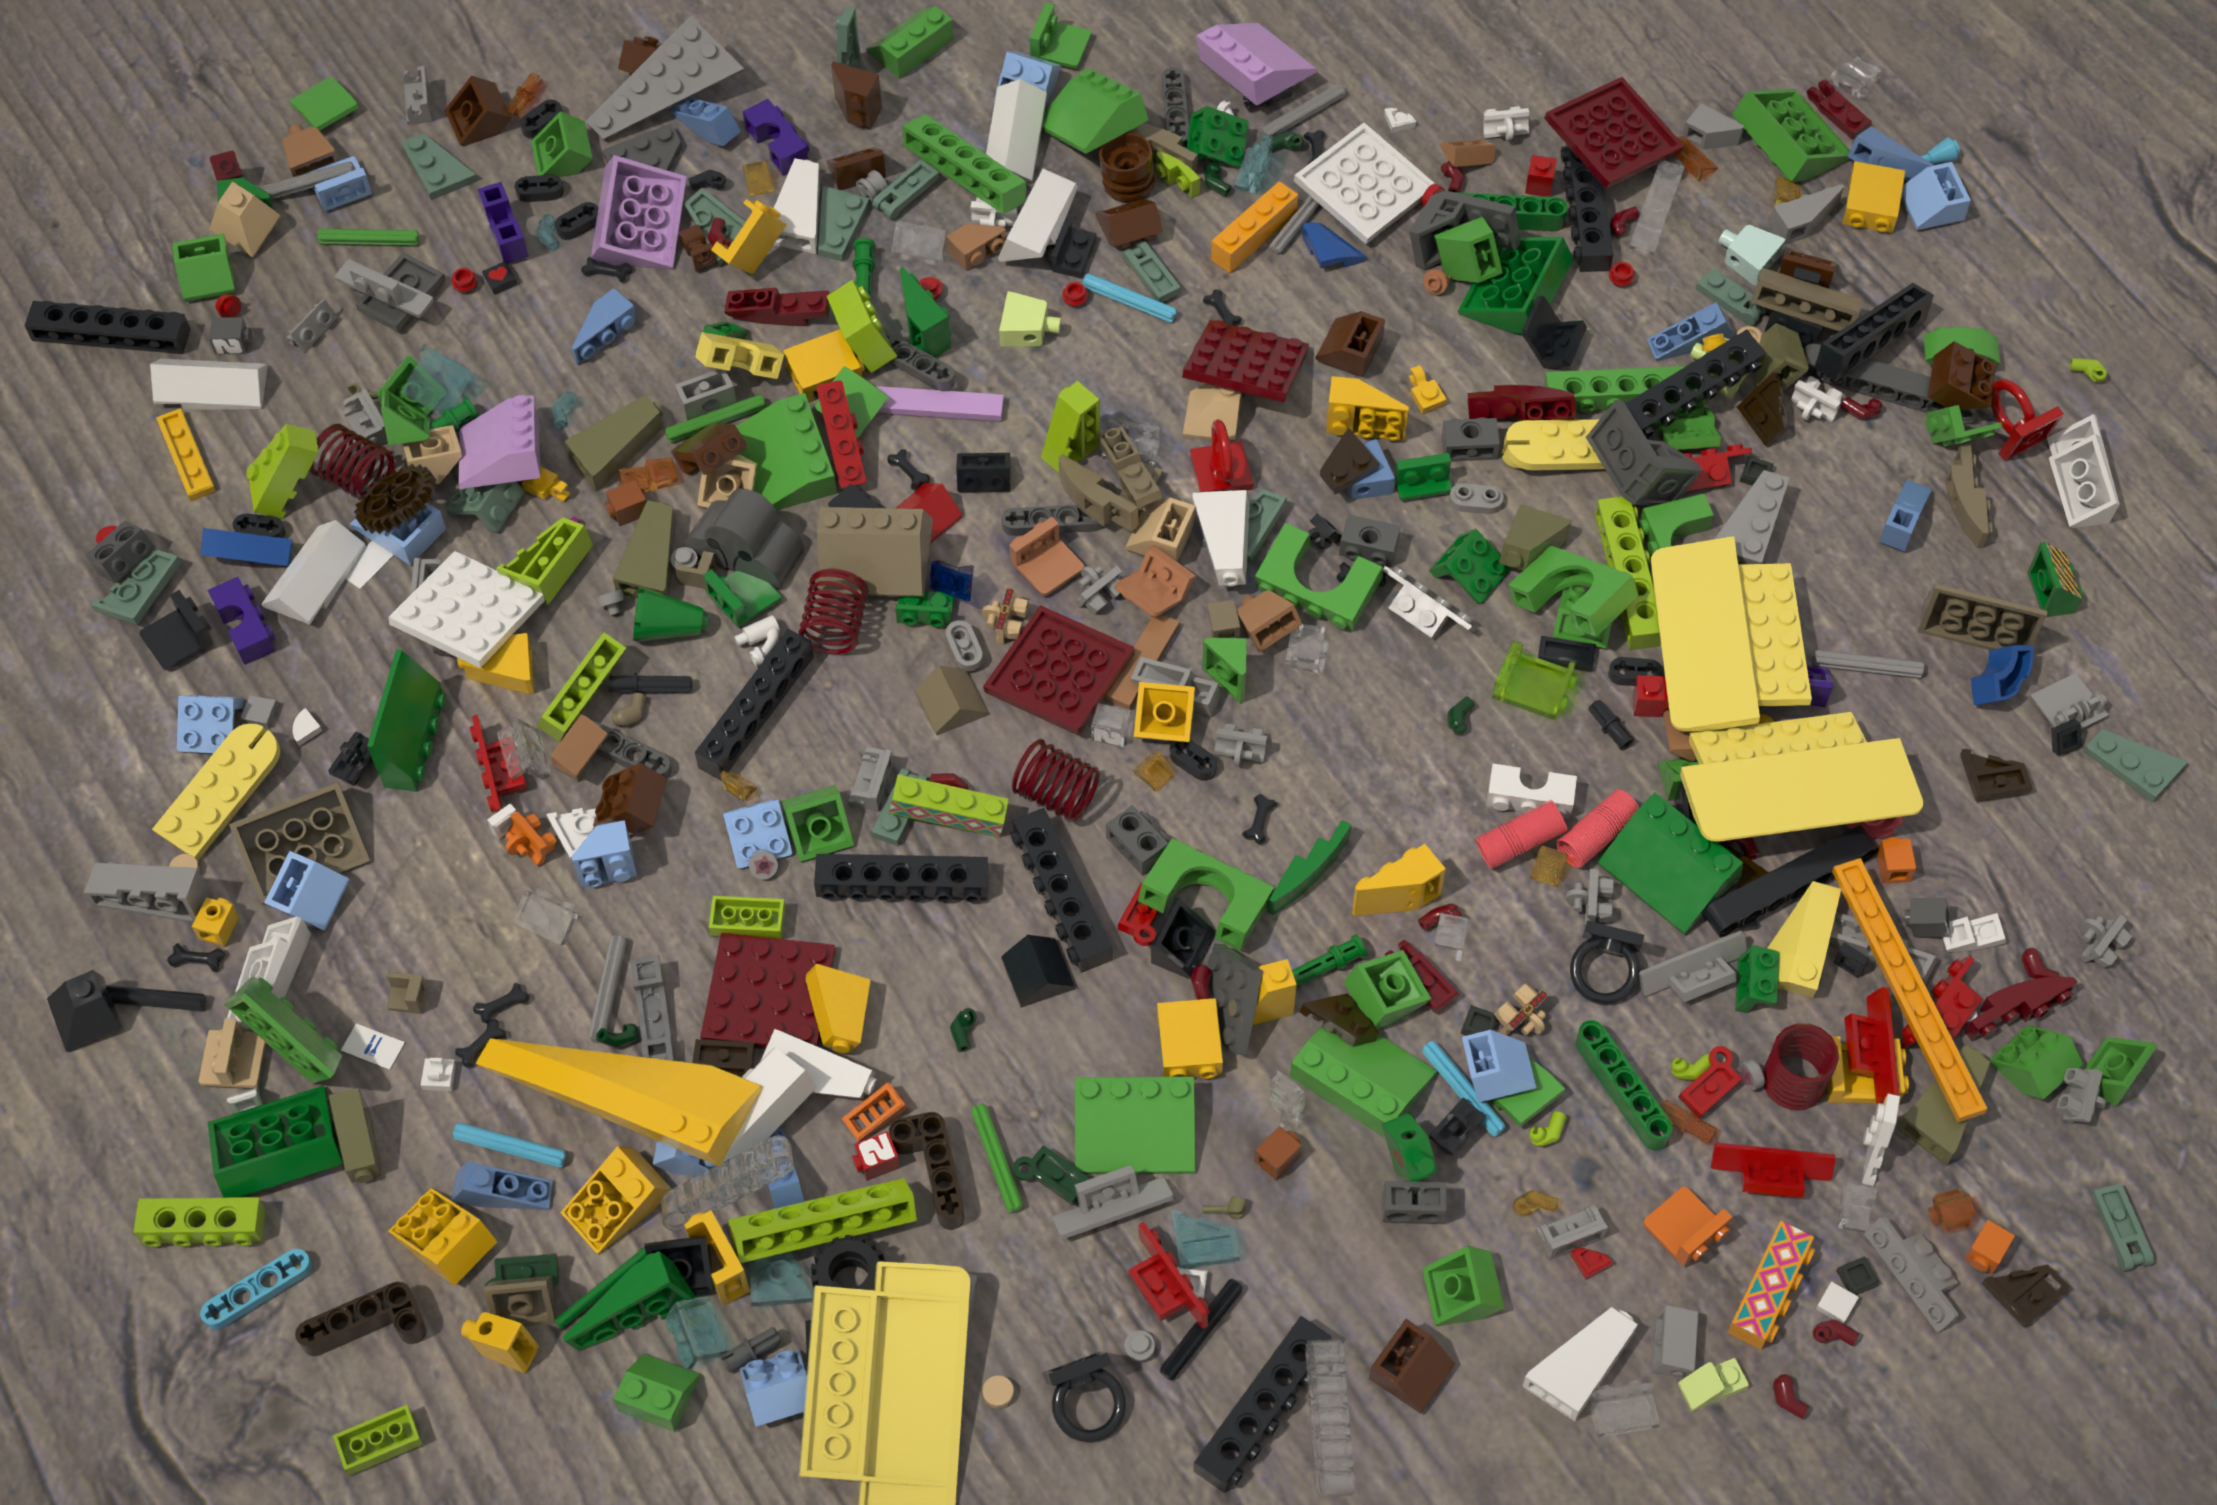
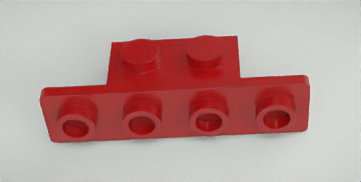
(841, 434)
(1715, 466)
(496, 774)
(1952, 999)
(1872, 1044)
(1773, 1169)
(1163, 1284)

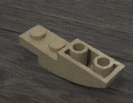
(1168, 143)
(1128, 467)
(1093, 499)
(1966, 499)

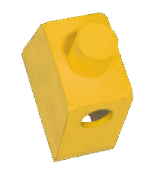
(501, 1340)

